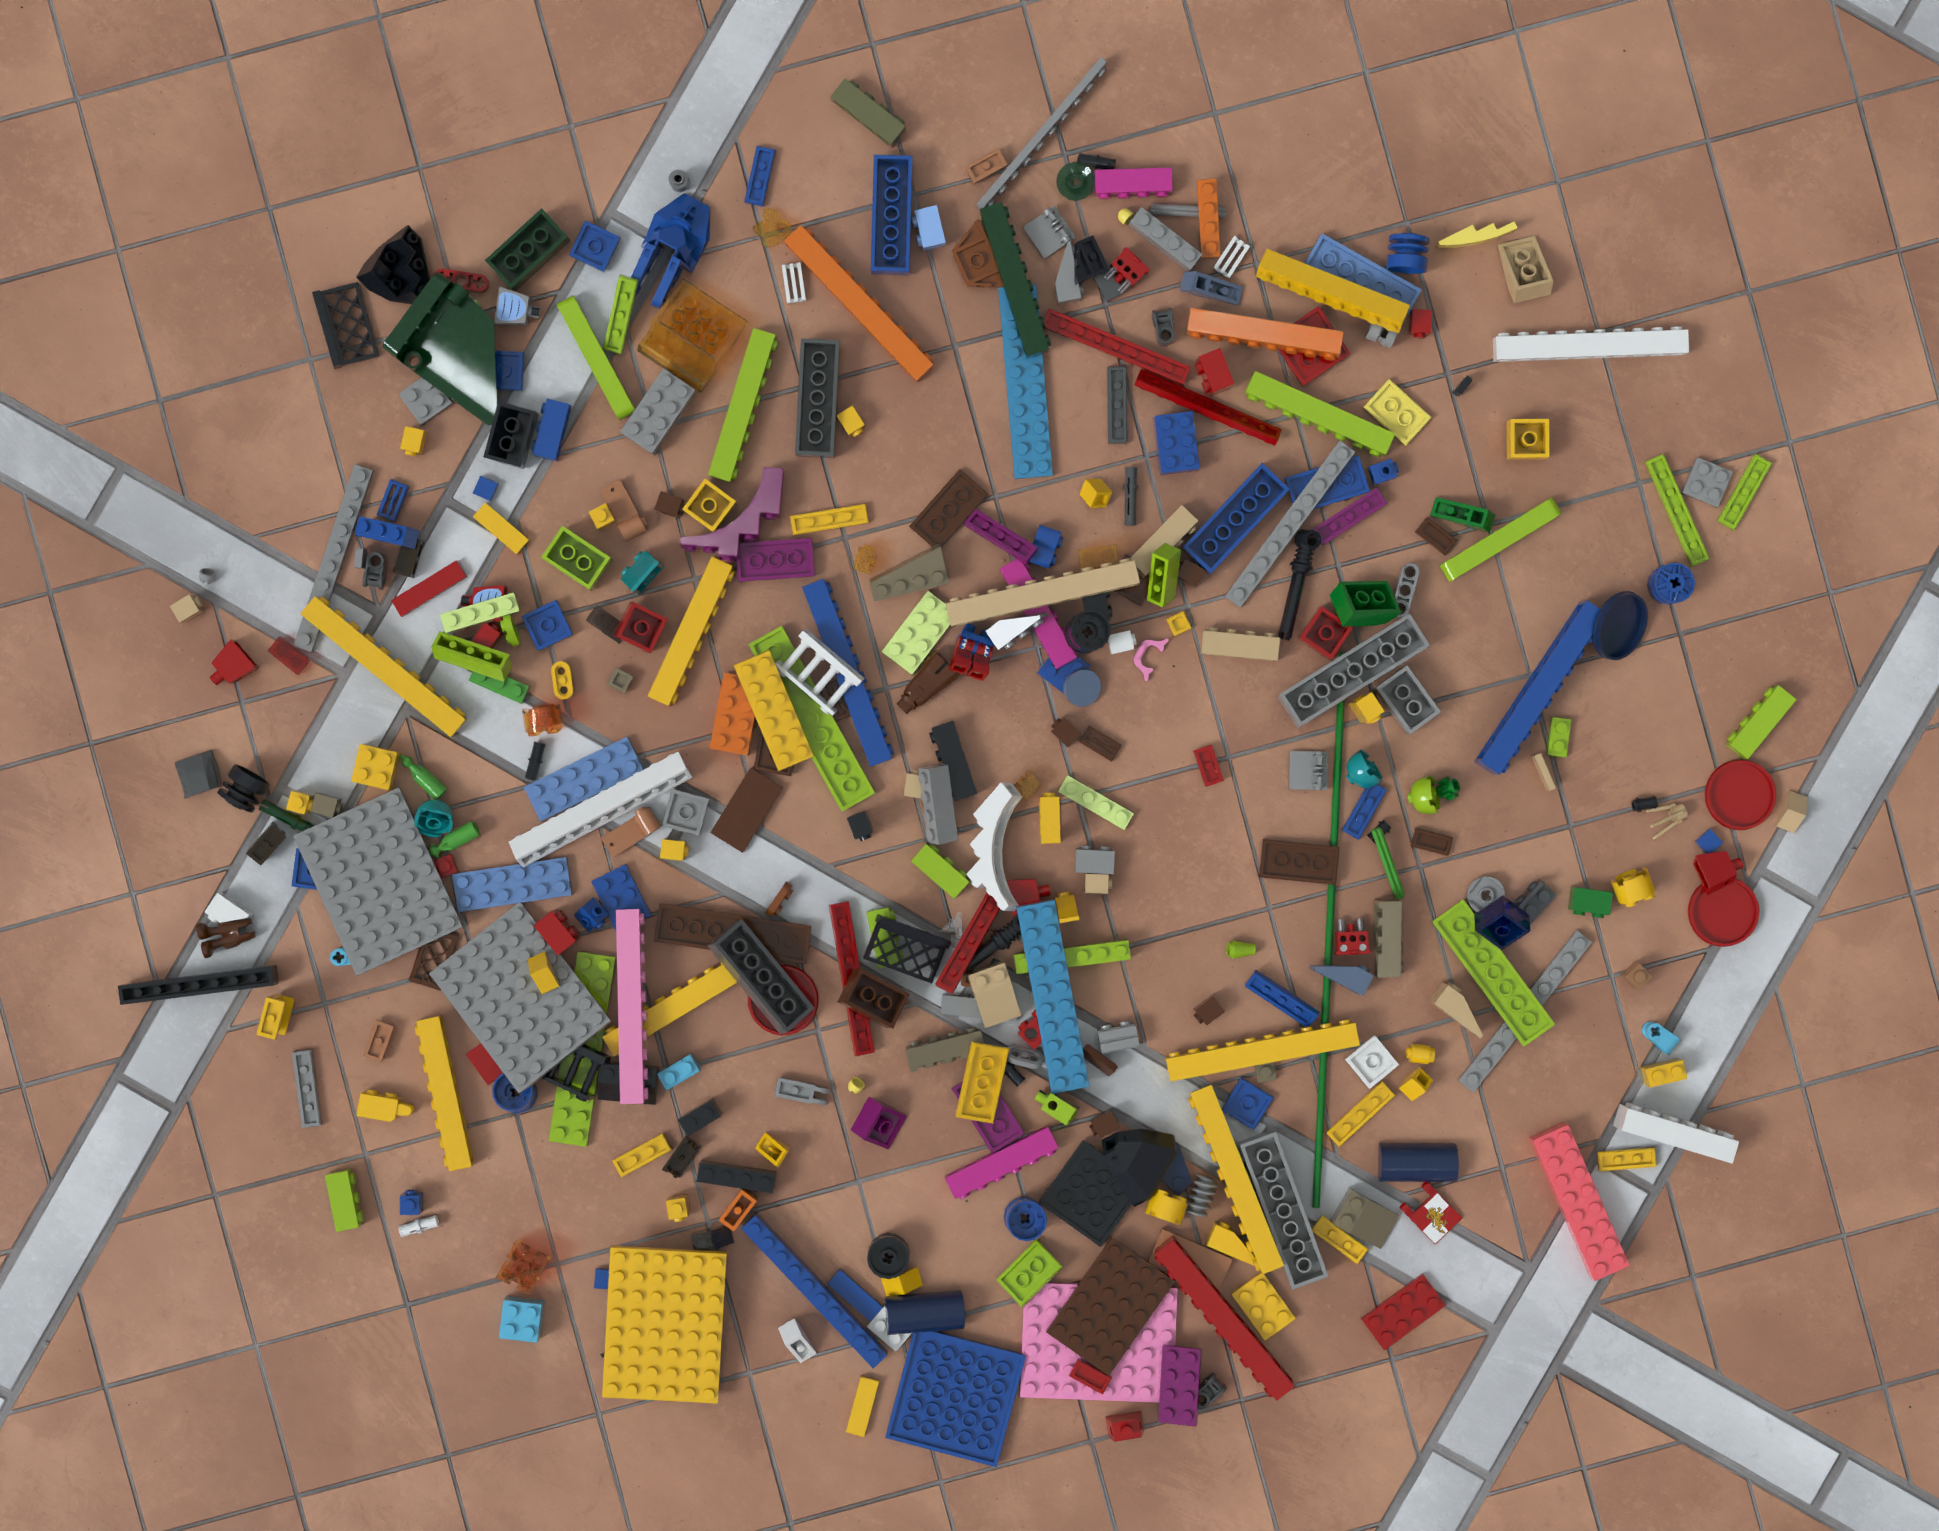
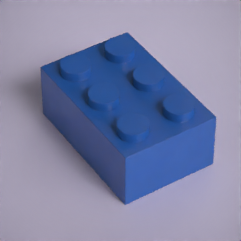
(1176, 443)

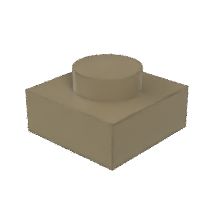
(620, 680)
(1265, 1072)

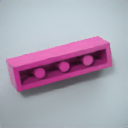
(1133, 182)

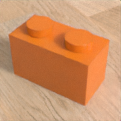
(738, 1209)

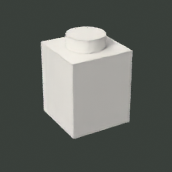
(1121, 642)

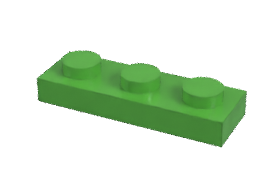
(509, 688)

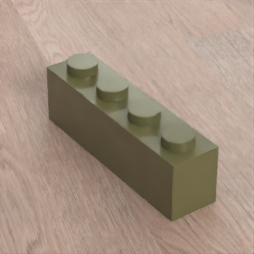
(868, 113)

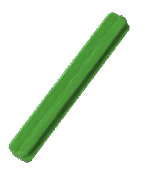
(1388, 862)

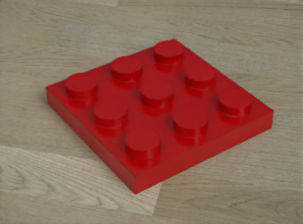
(1306, 367)

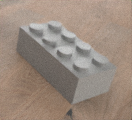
(658, 411)

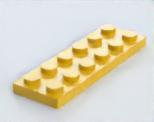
(773, 710)

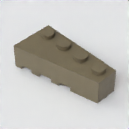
(912, 575)
(1387, 938)
(941, 1049)

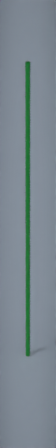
(1328, 955)

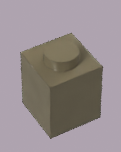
(326, 805)

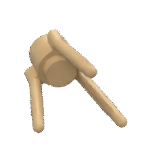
(1675, 814)

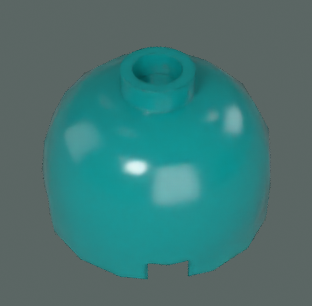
(1362, 770)
(434, 818)

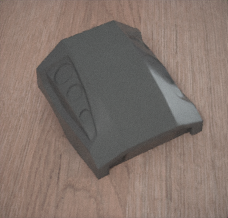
(198, 773)

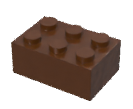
(873, 998)

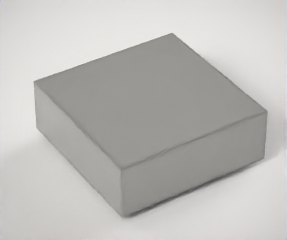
(360, 558)

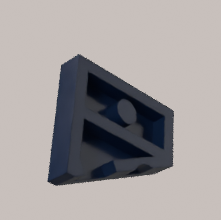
(1177, 1174)

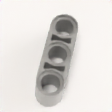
(1410, 583)

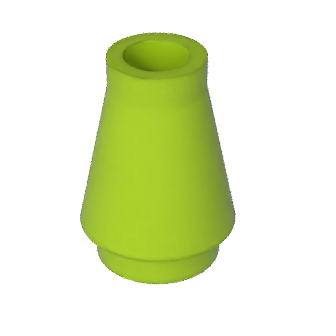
(1240, 949)

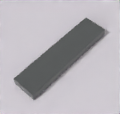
(1117, 404)

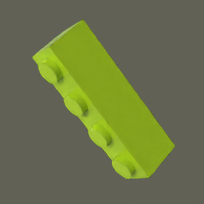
(471, 656)
(1760, 722)

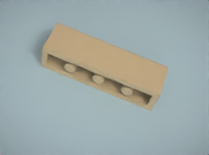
(1170, 533)
(1240, 645)

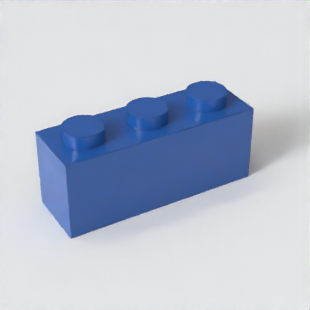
(551, 429)
(387, 532)

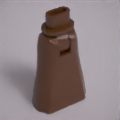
(927, 682)

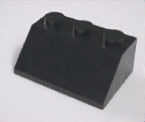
(511, 435)
(610, 1083)

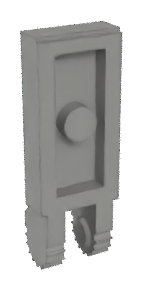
(799, 1091)

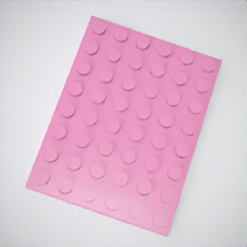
(1050, 1361)

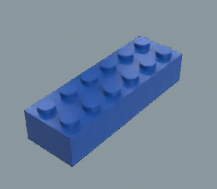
(891, 214)
(1235, 518)

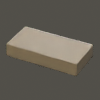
(1543, 771)

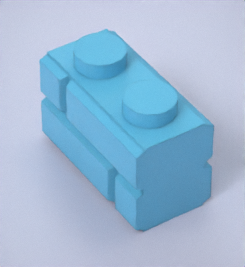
(679, 1071)

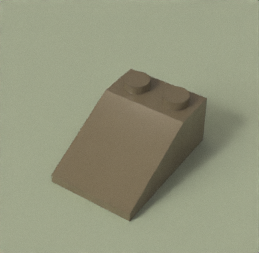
(1364, 1218)

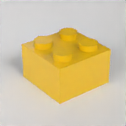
(1527, 439)
(709, 505)
(376, 767)

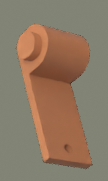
(624, 510)
(631, 831)

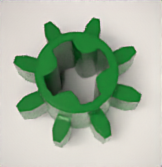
(1448, 788)

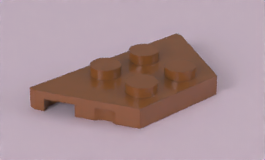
(976, 259)

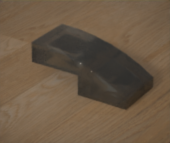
(604, 622)

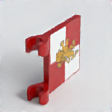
(1433, 1216)

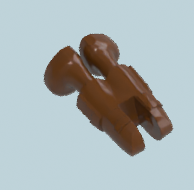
(229, 932)

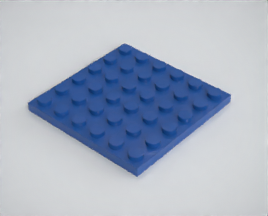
(955, 1396)

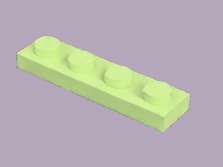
(479, 612)
(1095, 802)

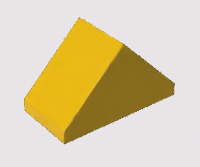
(542, 973)
(772, 1149)
(904, 1283)

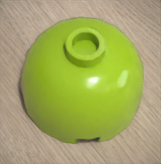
(1424, 795)

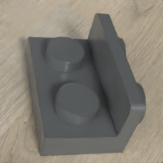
(1535, 899)

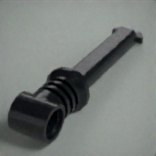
(1300, 567)
(1000, 940)

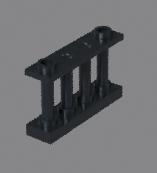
(597, 1059)

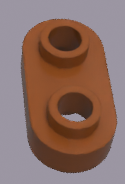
(775, 906)

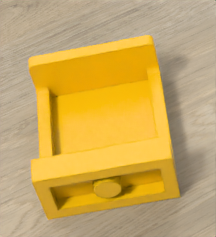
(275, 1016)

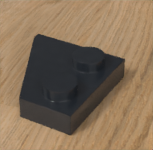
(1088, 260)

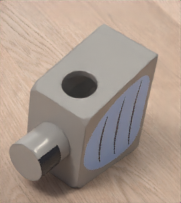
(514, 309)

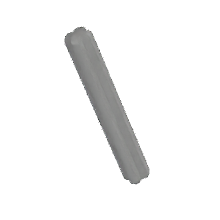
(1180, 210)

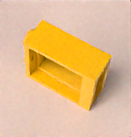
(1049, 818)

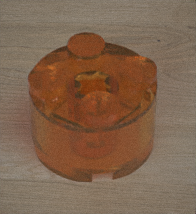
(542, 718)

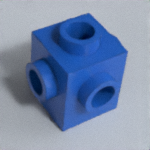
(591, 915)

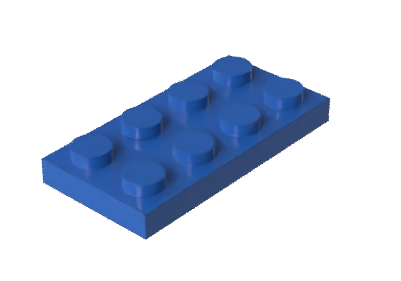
(1347, 484)

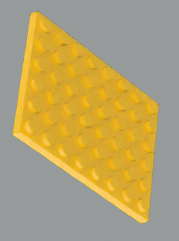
(664, 1324)

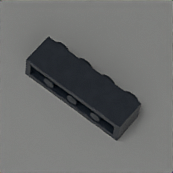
(952, 754)
(736, 1176)

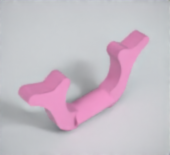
(1140, 652)

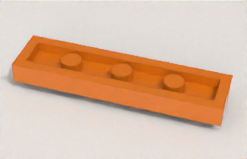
(1208, 217)

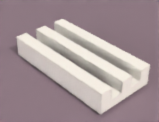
(1240, 244)
(791, 266)

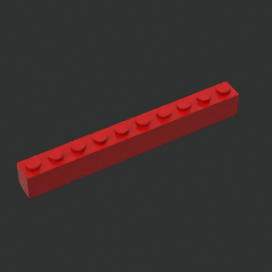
(1224, 1318)

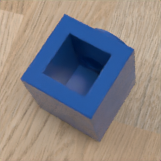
(1383, 471)
(411, 1202)

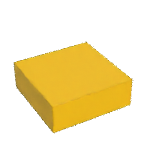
(1178, 623)

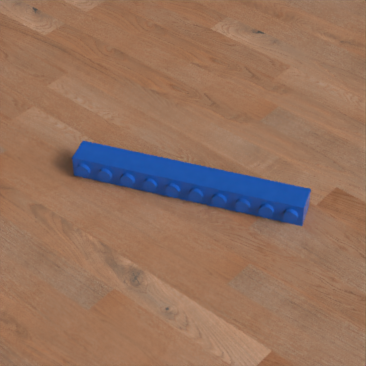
(856, 697)
(814, 1290)

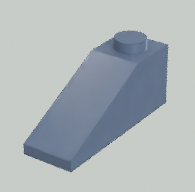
(1210, 288)
(1349, 976)

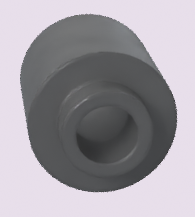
(679, 186)

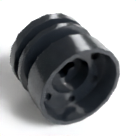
(1097, 627)
(243, 788)

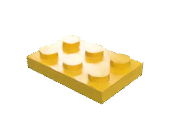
(1263, 1305)

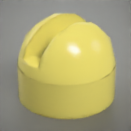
(1125, 216)
(856, 1085)

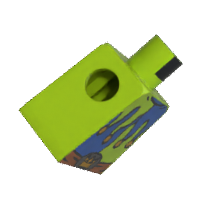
(1065, 1110)

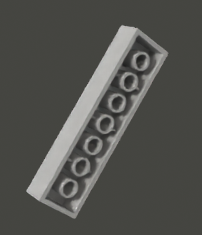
(1353, 671)
(1283, 1209)

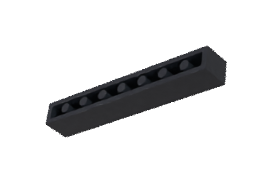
(198, 984)

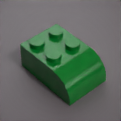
(1364, 603)

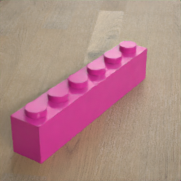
(1049, 633)
(1005, 1160)

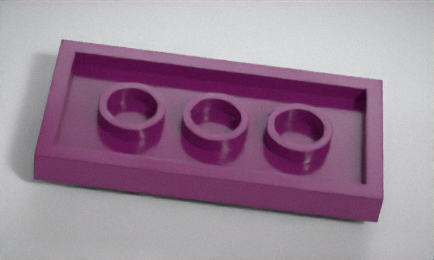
(775, 560)
(1004, 1128)
(1179, 1385)

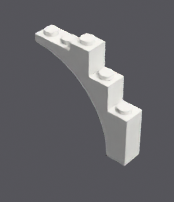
(988, 844)

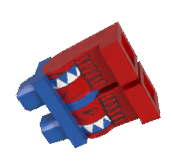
(972, 653)

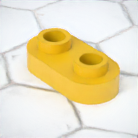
(562, 680)

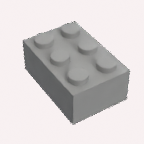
(1406, 700)

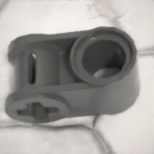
(1163, 323)
(375, 572)
(1210, 1391)

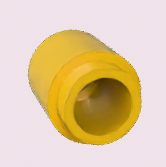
(1420, 1053)

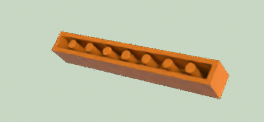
(1264, 333)

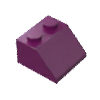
(878, 1123)

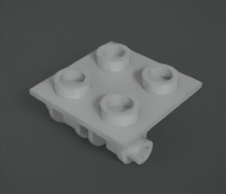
(1049, 232)
(1308, 770)

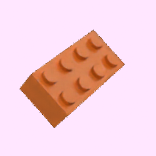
(733, 718)

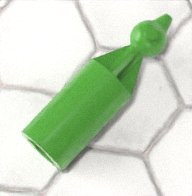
(424, 778)
(456, 838)

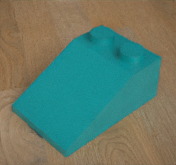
(641, 572)

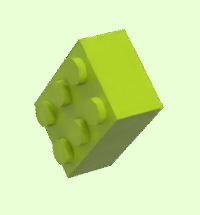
(577, 558)

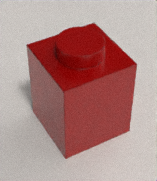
(1420, 323)
(488, 635)

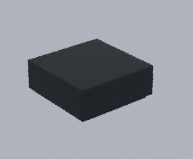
(1462, 386)

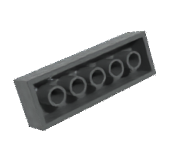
(817, 398)
(761, 976)

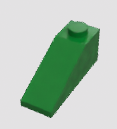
(1463, 514)

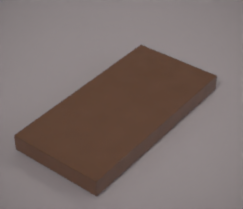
(948, 509)
(746, 810)
(1299, 861)

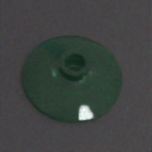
(1068, 174)

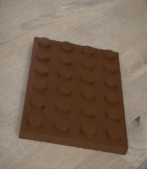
(1110, 1306)

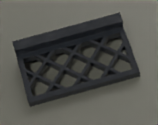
(329, 330)
(907, 932)

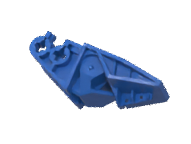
(683, 227)

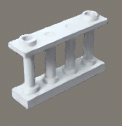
(822, 653)

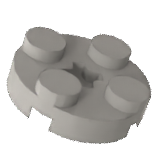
(1481, 884)

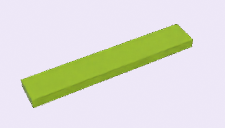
(1677, 510)

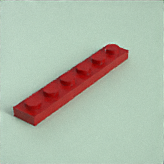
(968, 944)

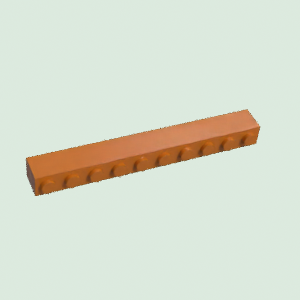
(858, 303)

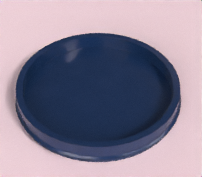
(1620, 625)

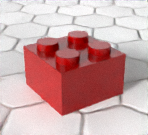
(1214, 372)
(640, 627)
(1324, 633)
(557, 931)

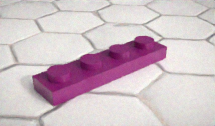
(1350, 516)
(1001, 536)

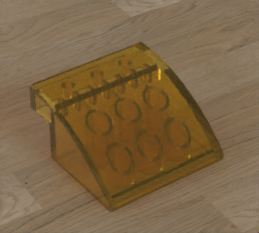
(691, 335)

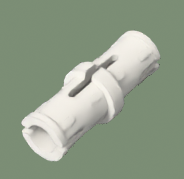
(418, 1226)

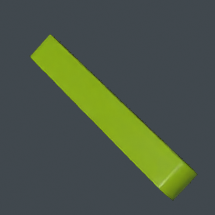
(596, 357)
(1500, 539)

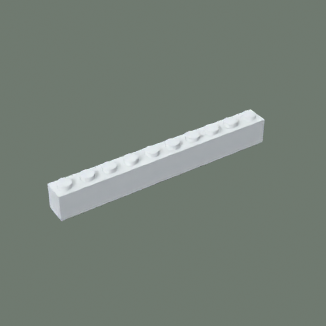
(1590, 345)
(600, 809)

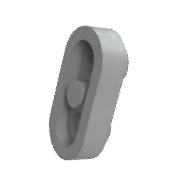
(1025, 1056)

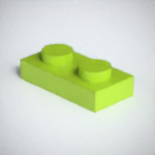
(1558, 737)

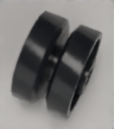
(888, 1267)

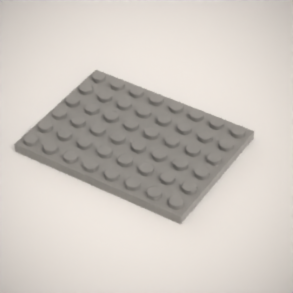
(378, 881)
(505, 1009)

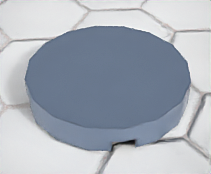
(1082, 687)

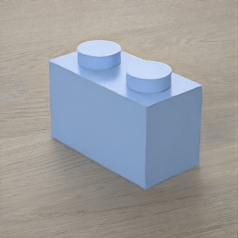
(929, 228)

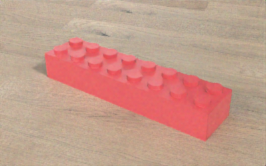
(1579, 1201)

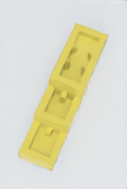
(1470, 236)

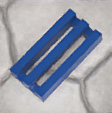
(393, 500)

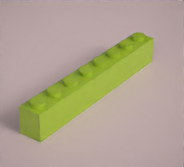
(742, 406)
(1319, 413)

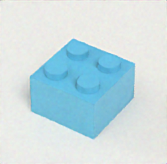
(521, 1319)

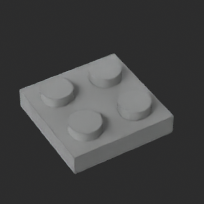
(424, 400)
(1706, 482)
(685, 812)

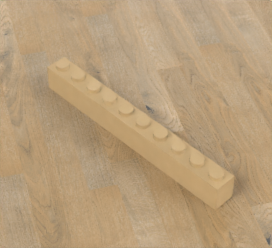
(1043, 593)

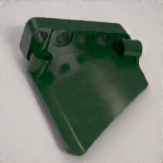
(452, 345)

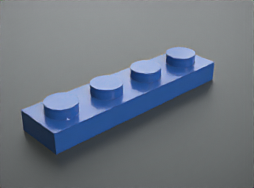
(1281, 998)

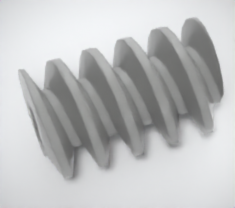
(1201, 1196)

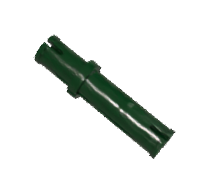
(285, 816)

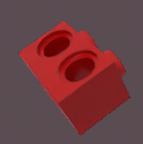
(1025, 1025)

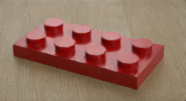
(1403, 1311)

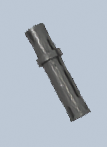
(1130, 495)

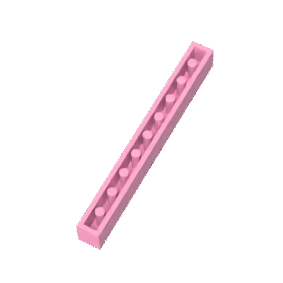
(630, 1006)

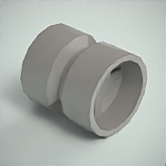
(1374, 334)

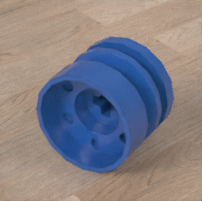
(1407, 256)
(1661, 588)
(506, 1099)
(1023, 1229)

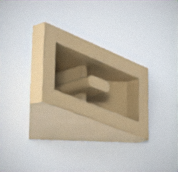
(1792, 812)

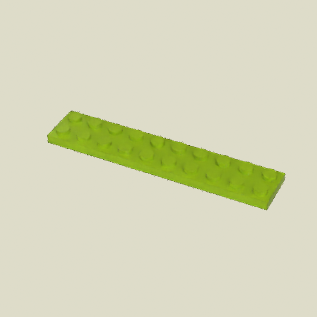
(827, 743)
(570, 1115)

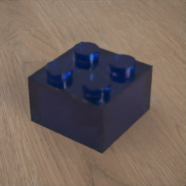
(1502, 922)

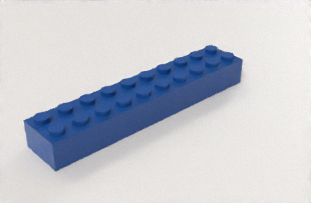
(1538, 689)

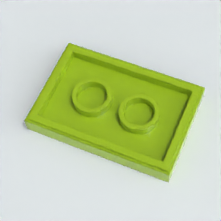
(1029, 1273)

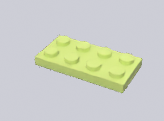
(918, 633)

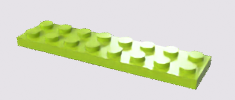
(1493, 974)

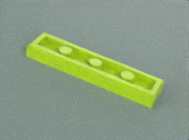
(620, 314)
(1744, 492)

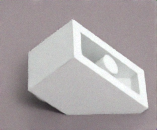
(226, 909)
(796, 1340)

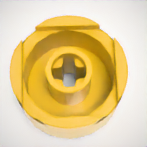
(1633, 887)
(1166, 1207)

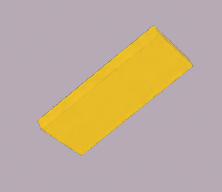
(982, 1082)

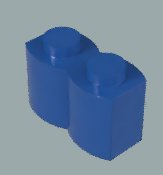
(1046, 541)

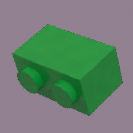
(1591, 901)

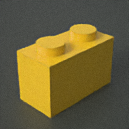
(1663, 1072)

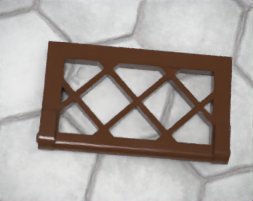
(454, 938)

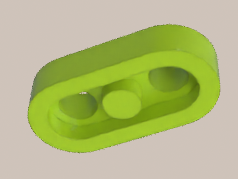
(512, 633)

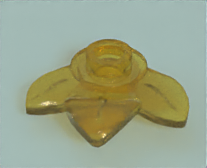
(769, 228)

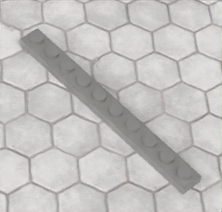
(1048, 128)
(1290, 523)
(336, 550)
(1541, 989)

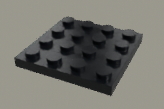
(1087, 1195)

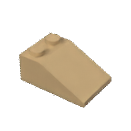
(1525, 269)
(994, 994)
(1450, 1001)

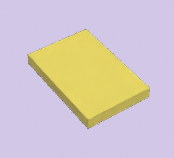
(1397, 412)

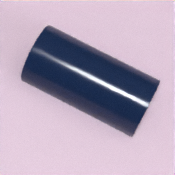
(1418, 1162)
(924, 1312)

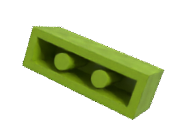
(1163, 575)
(940, 870)
(871, 916)
(344, 1199)

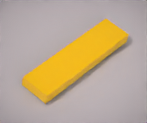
(829, 519)
(1360, 1113)

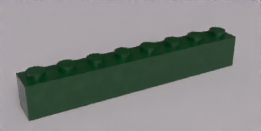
(1014, 281)

